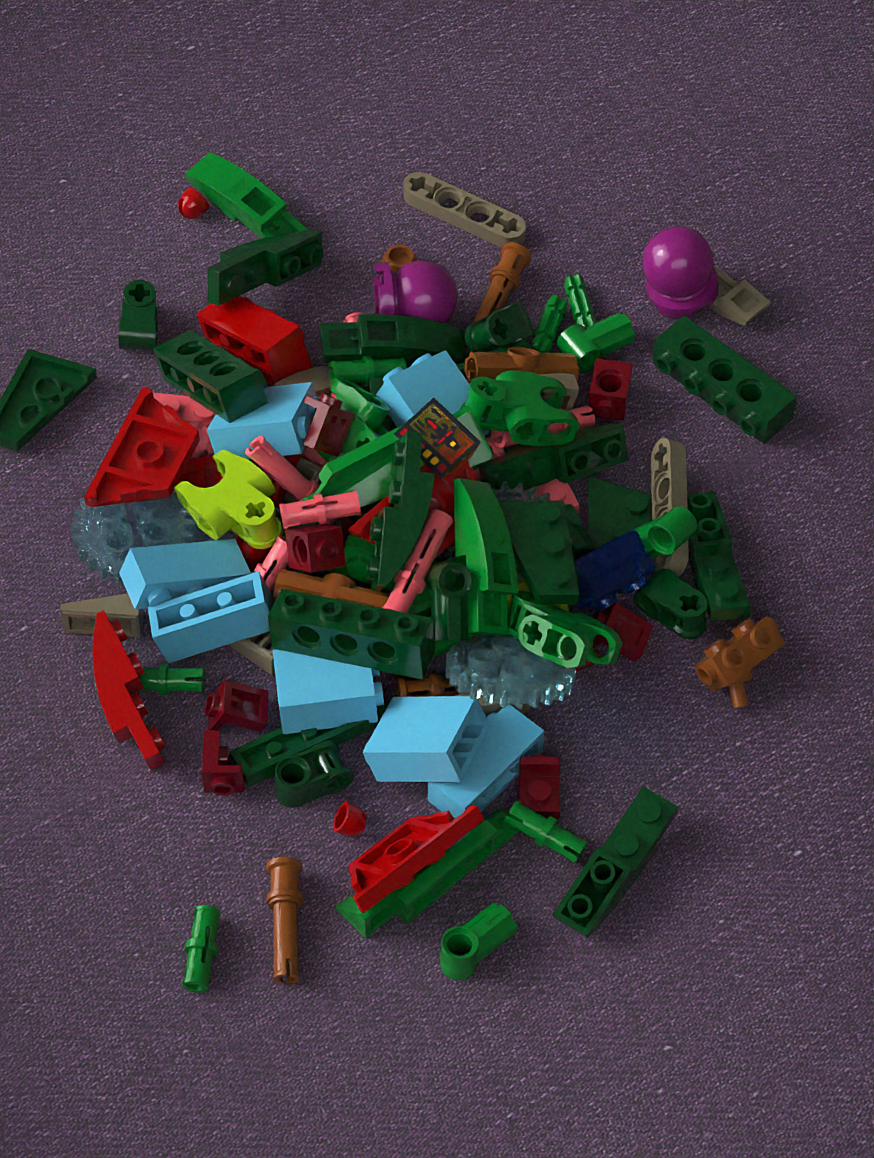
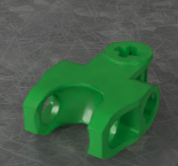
(515, 406)
(368, 417)
(559, 634)

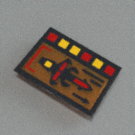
(444, 439)

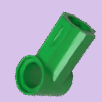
(596, 340)
(668, 531)
(476, 939)

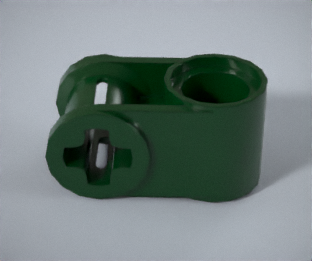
(139, 317)
(499, 329)
(670, 601)
(318, 773)

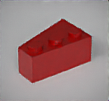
(256, 337)

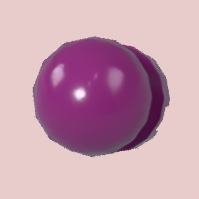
(679, 272)
(415, 290)

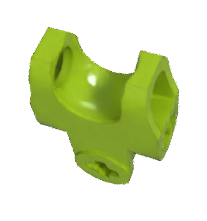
(235, 503)

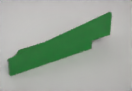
(371, 467)
(433, 879)

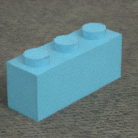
(175, 570)
(211, 617)
(494, 764)

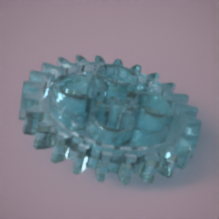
(99, 537)
(506, 672)

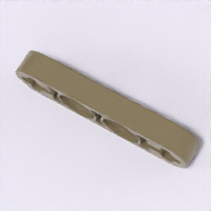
(467, 206)
(668, 491)

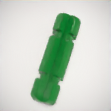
(579, 300)
(549, 324)

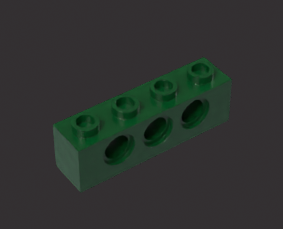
(211, 376)
(724, 379)
(352, 633)

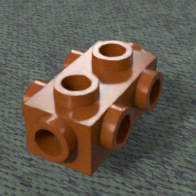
(732, 661)

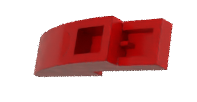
(115, 681)

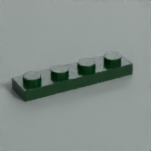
(263, 754)

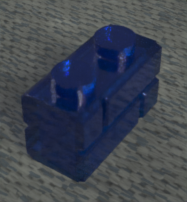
(610, 568)

